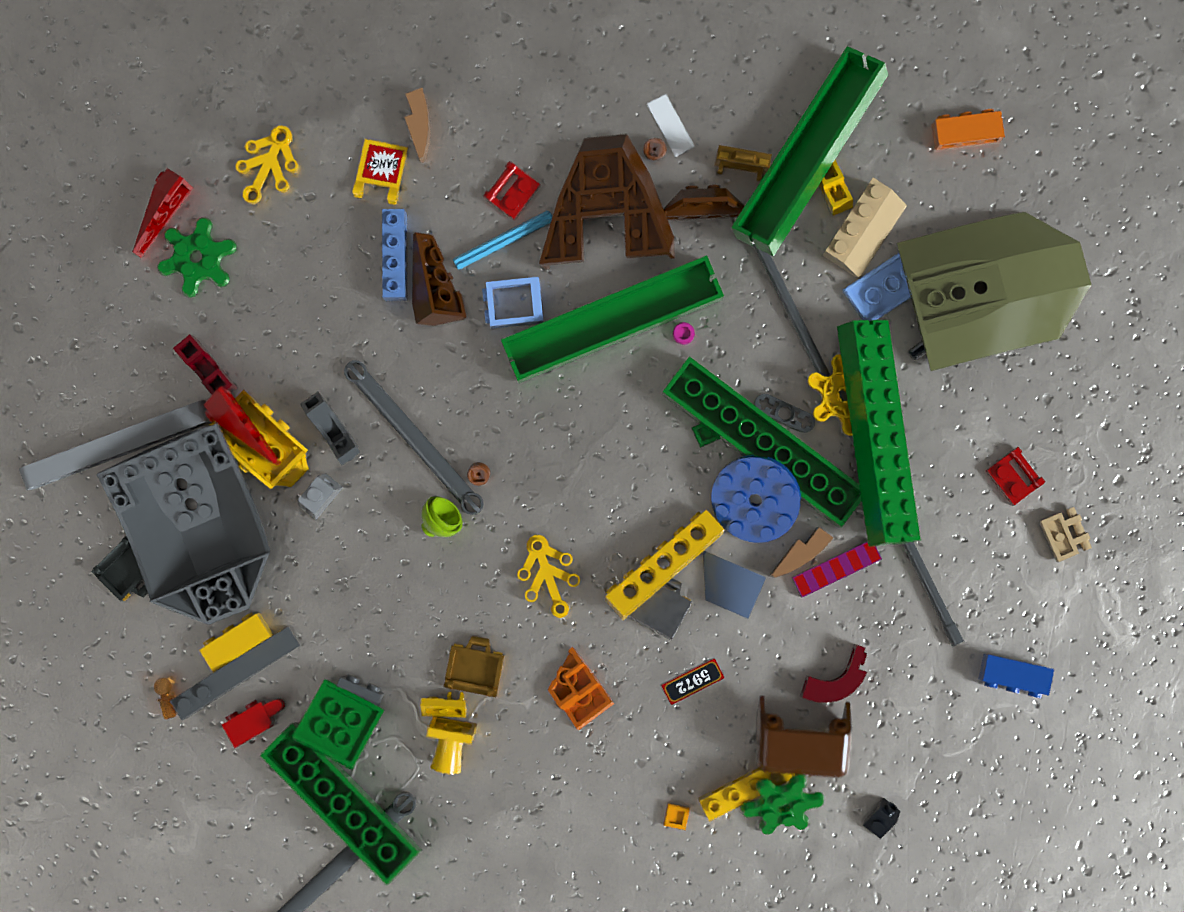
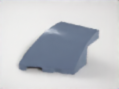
(731, 585)

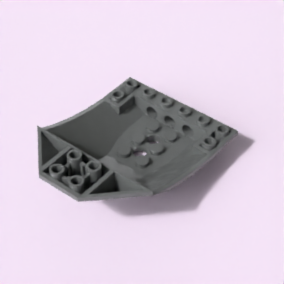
(190, 559)

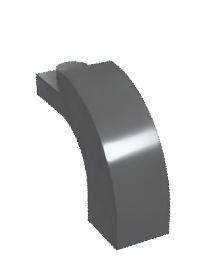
(330, 427)

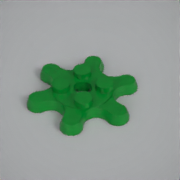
(207, 267)
(777, 796)

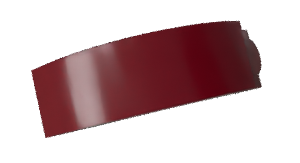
(841, 687)

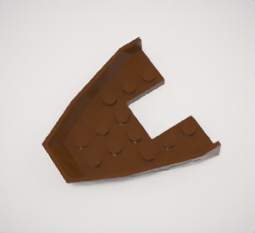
(607, 182)

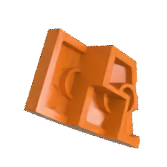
(579, 691)

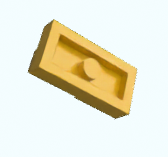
(438, 707)

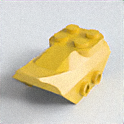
(276, 434)

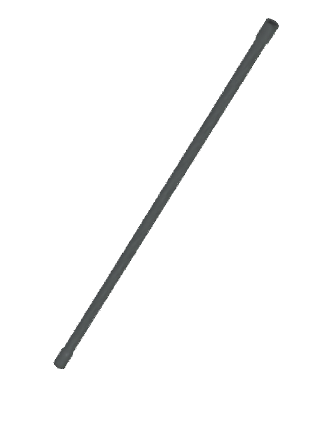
(949, 627)

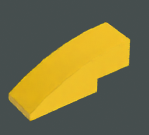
(835, 190)

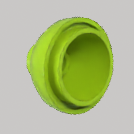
(440, 518)

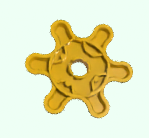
(831, 402)

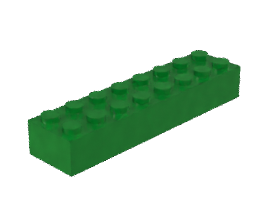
(342, 806)

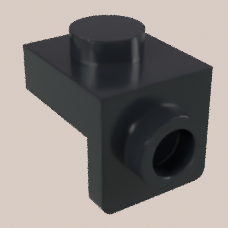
(882, 818)

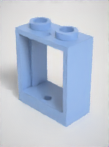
(512, 322)

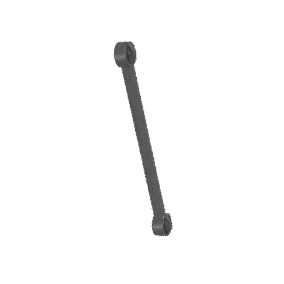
(413, 437)
(339, 865)

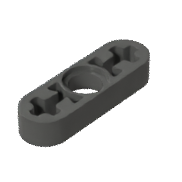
(802, 414)

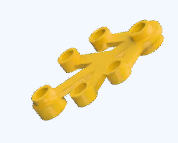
(268, 162)
(546, 572)

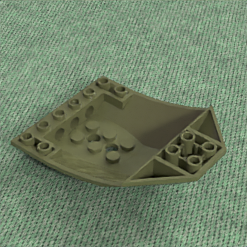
(1031, 281)

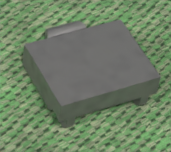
(663, 610)

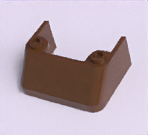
(803, 750)

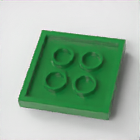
(338, 724)

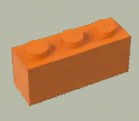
(968, 129)

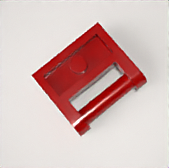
(517, 195)
(1008, 479)

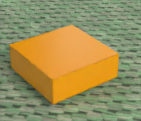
(676, 816)

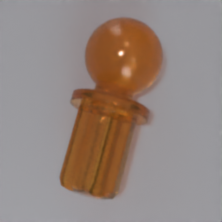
(163, 687)

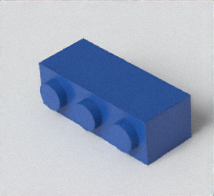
(1016, 675)

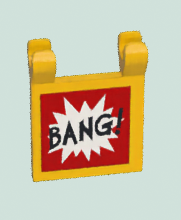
(381, 166)

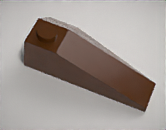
(432, 290)

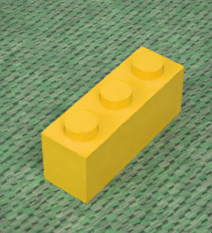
(235, 641)

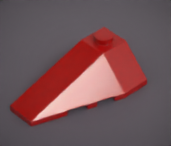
(164, 201)
(229, 414)

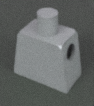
(319, 495)

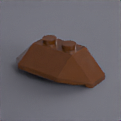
(703, 204)

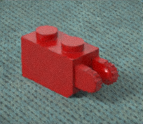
(253, 721)

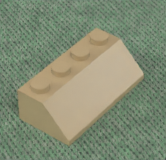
(865, 228)

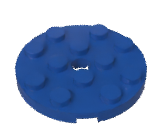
(762, 477)

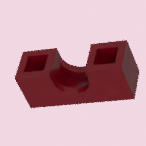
(203, 364)

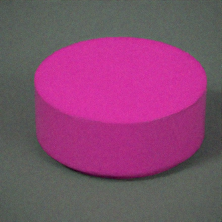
(683, 333)

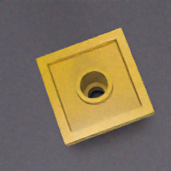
(450, 736)

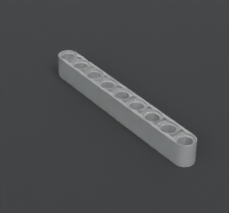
(114, 445)

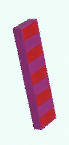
(836, 569)

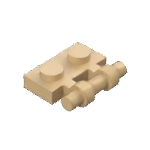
(1059, 536)

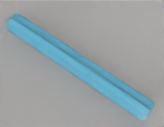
(503, 240)

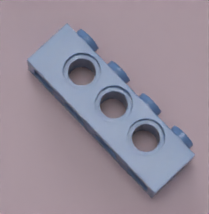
(394, 254)

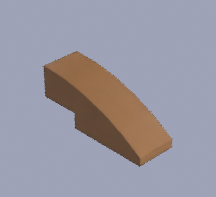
(419, 122)
(802, 553)

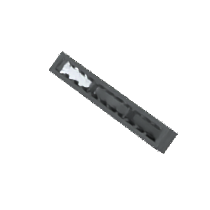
(234, 673)

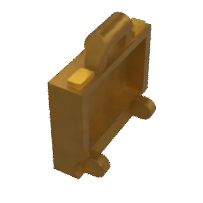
(742, 160)
(474, 669)

